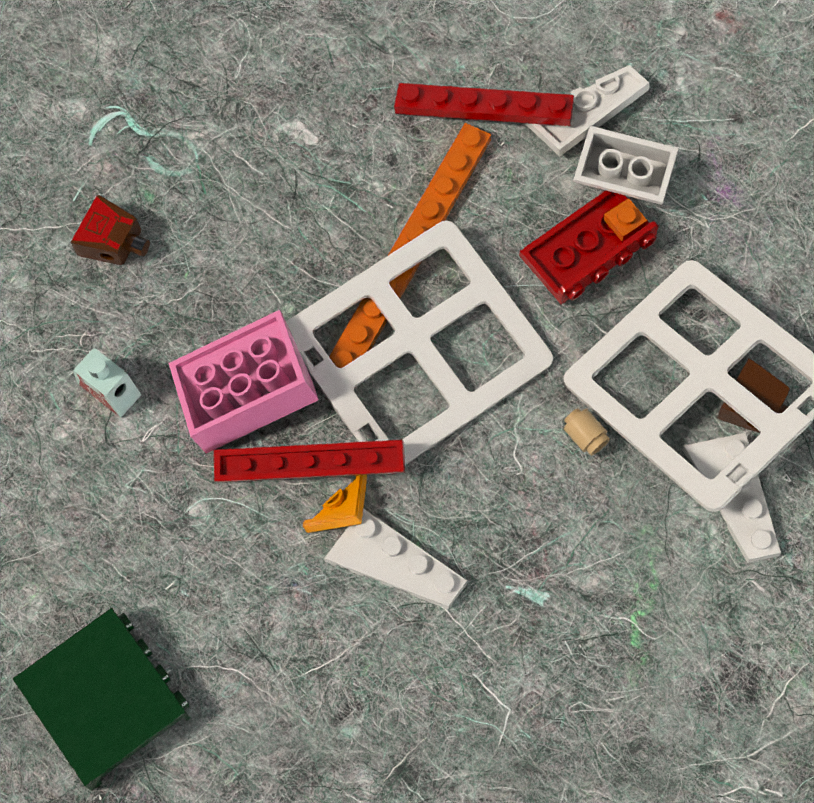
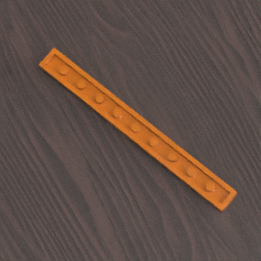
(431, 209)

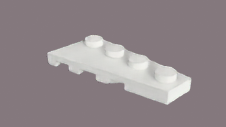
(593, 108)
(747, 512)
(395, 561)

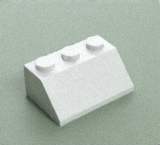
(626, 165)

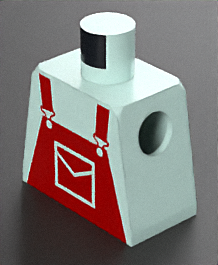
(102, 378)

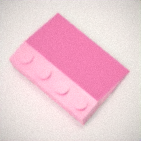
(242, 382)

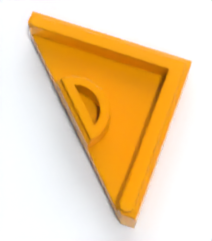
(341, 509)

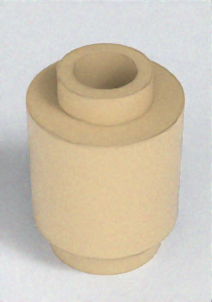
(586, 431)

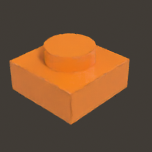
(625, 219)

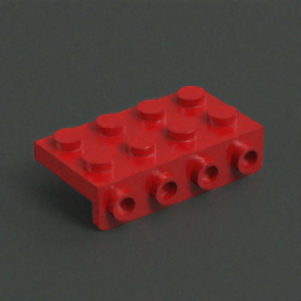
(583, 249)

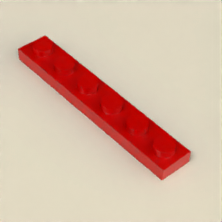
(484, 104)
(309, 461)

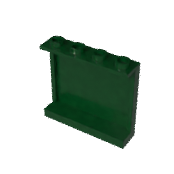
(101, 696)

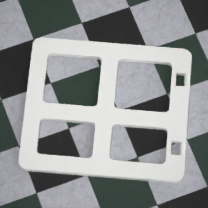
(414, 337)
(707, 374)

